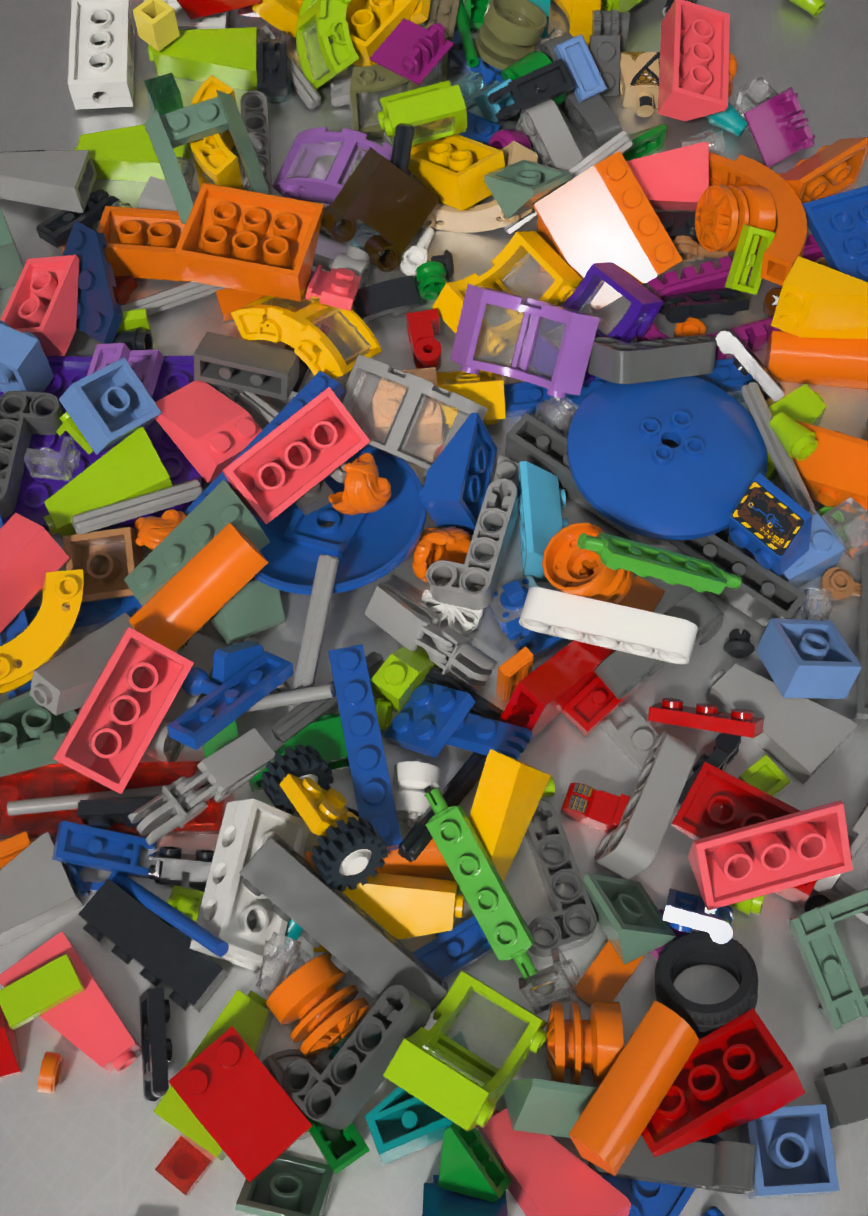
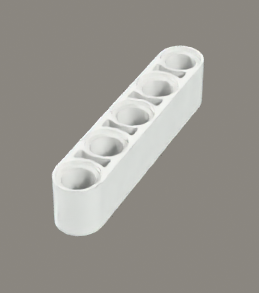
(609, 625)

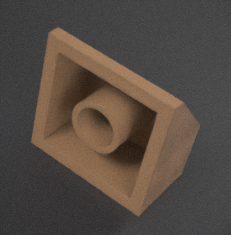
(105, 560)

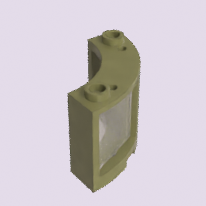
(376, 82)

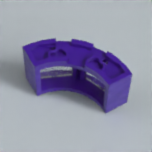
(617, 300)

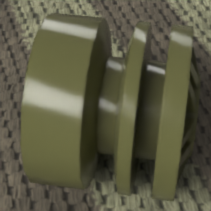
(509, 32)

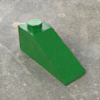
(324, 736)

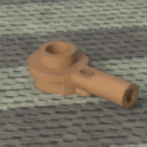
(690, 250)
(839, 583)

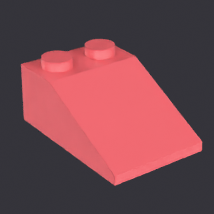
(46, 302)
(206, 427)

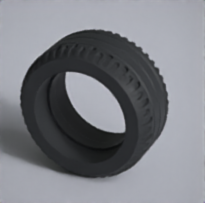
(700, 949)

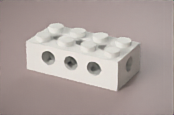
(112, 83)
(227, 904)

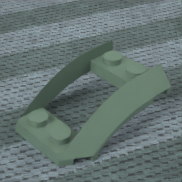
(195, 124)
(827, 960)

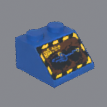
(770, 525)

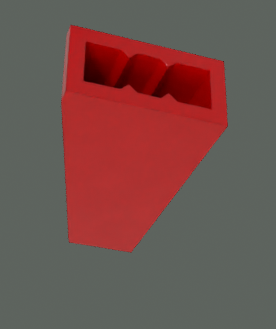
(552, 685)

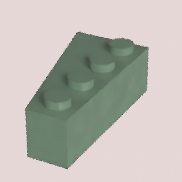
(190, 537)
(29, 734)

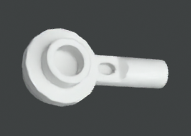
(417, 254)

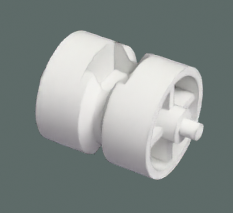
(413, 782)

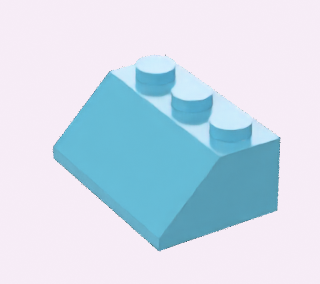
(538, 515)

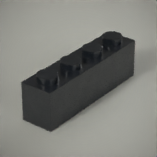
(152, 945)

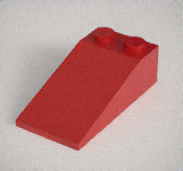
(725, 803)
(724, 1084)

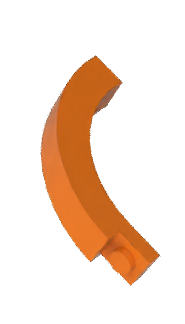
(790, 213)

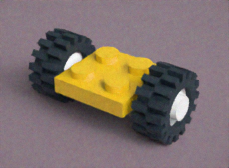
(347, 844)

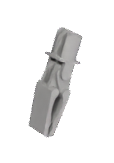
(417, 626)
(218, 773)

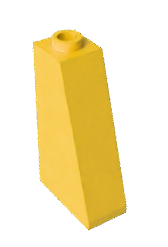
(505, 806)
(408, 904)

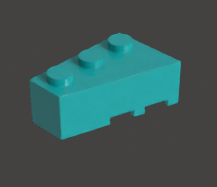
(404, 1125)

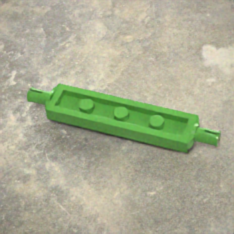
(658, 563)
(480, 883)

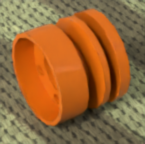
(724, 211)
(581, 570)
(322, 1010)
(583, 1043)

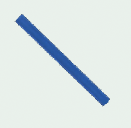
(172, 915)

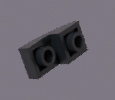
(386, 297)

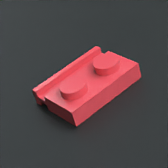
(335, 287)

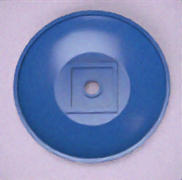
(660, 489)
(363, 543)

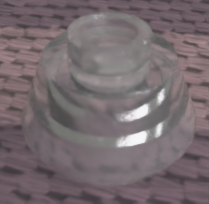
(556, 414)

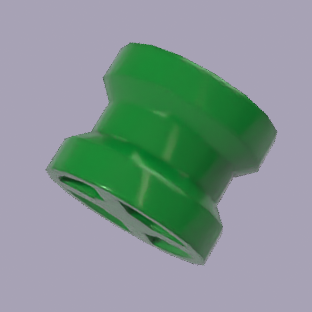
(431, 279)

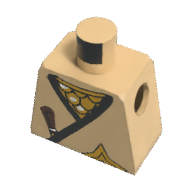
(639, 81)

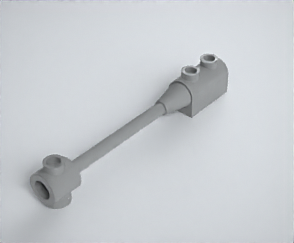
(158, 197)

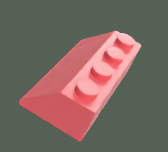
(693, 61)
(123, 710)

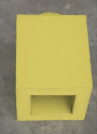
(156, 23)

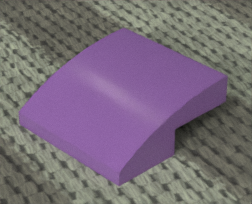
(143, 362)

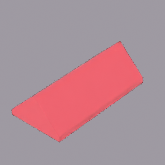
(295, 456)
(25, 557)
(771, 855)

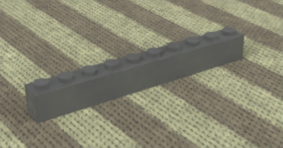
(761, 591)

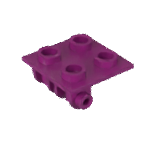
(413, 50)
(779, 127)

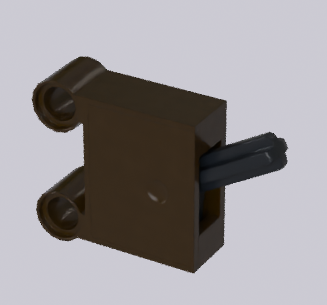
(384, 200)

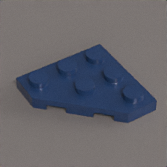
(96, 304)

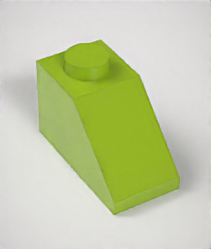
(401, 676)

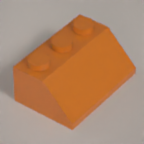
(828, 170)
(141, 242)
(835, 468)

